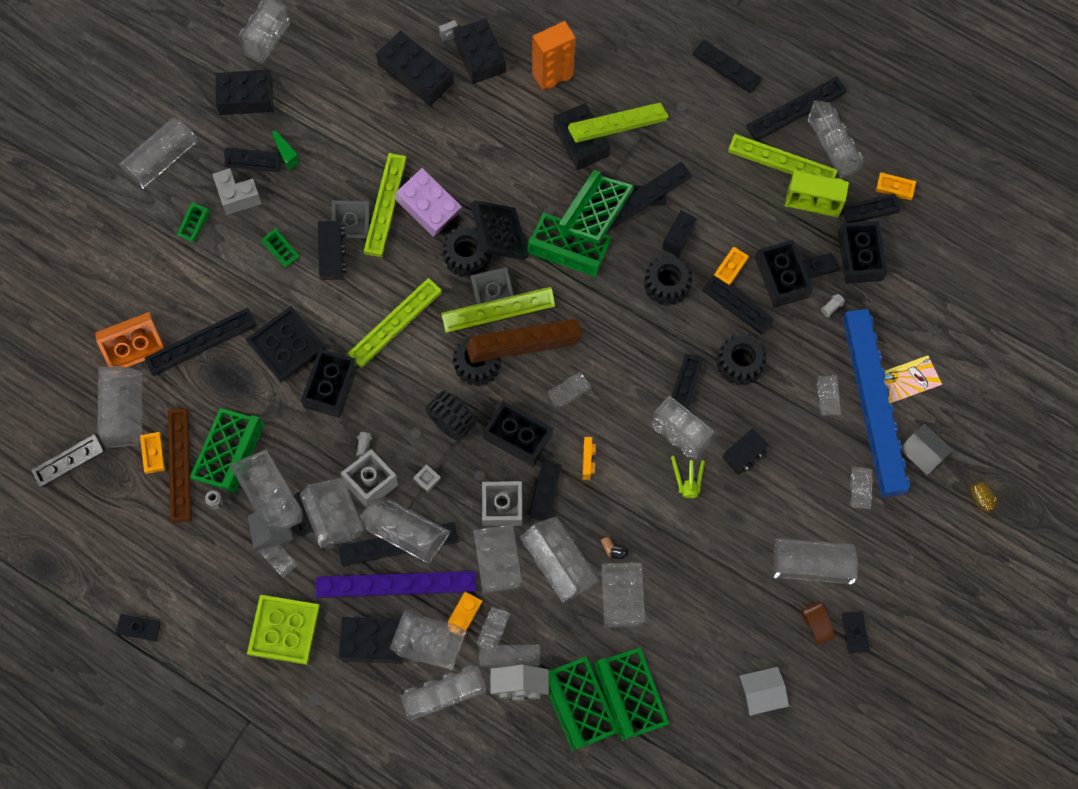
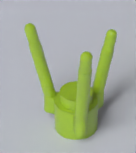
(690, 488)

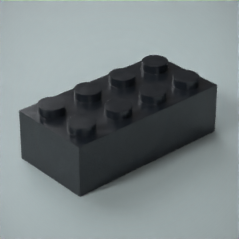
(415, 68)

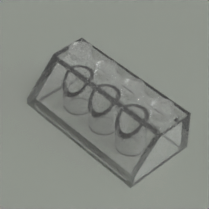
(835, 139)
(158, 152)
(119, 406)
(267, 491)
(404, 528)
(559, 559)
(815, 561)
(443, 693)

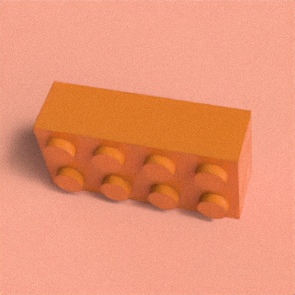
(553, 55)

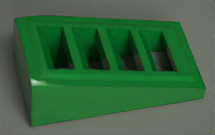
(288, 155)
(187, 219)
(280, 239)

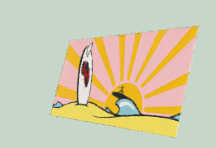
(911, 379)

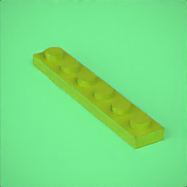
(618, 122)
(776, 158)
(385, 205)
(498, 309)
(395, 322)

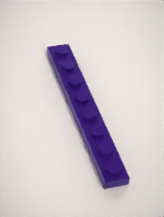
(396, 584)

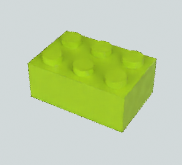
(816, 193)

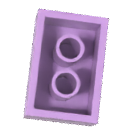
(427, 202)

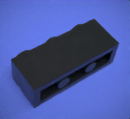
(331, 250)

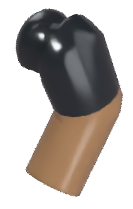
(614, 551)

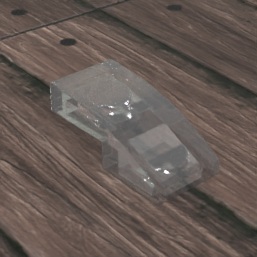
(568, 391)
(828, 395)
(861, 488)
(278, 559)
(493, 629)

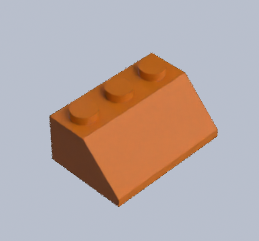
(129, 341)

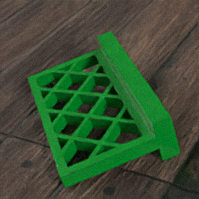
(583, 203)
(564, 255)
(243, 450)
(614, 698)
(565, 714)

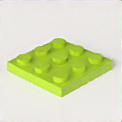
(283, 629)

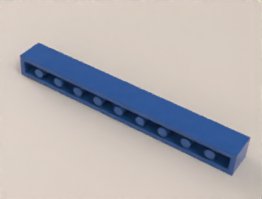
(875, 403)

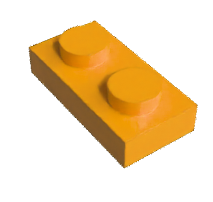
(892, 184)
(731, 266)
(152, 452)
(588, 466)
(465, 611)

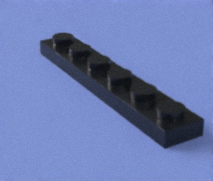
(795, 109)
(649, 194)
(200, 341)
(380, 548)

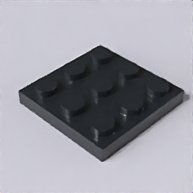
(499, 230)
(285, 344)

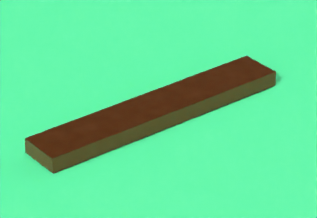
(179, 465)

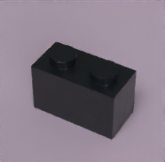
(679, 233)
(745, 451)

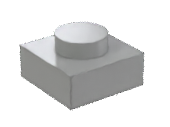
(446, 30)
(426, 478)

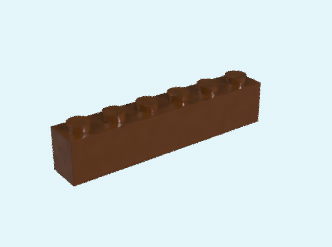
(523, 340)

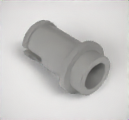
(836, 302)
(364, 443)
(217, 499)

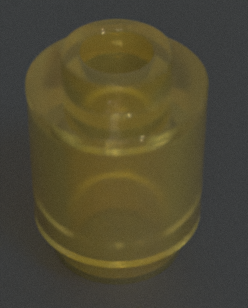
(983, 497)

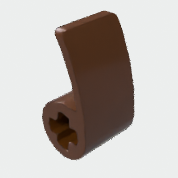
(818, 620)

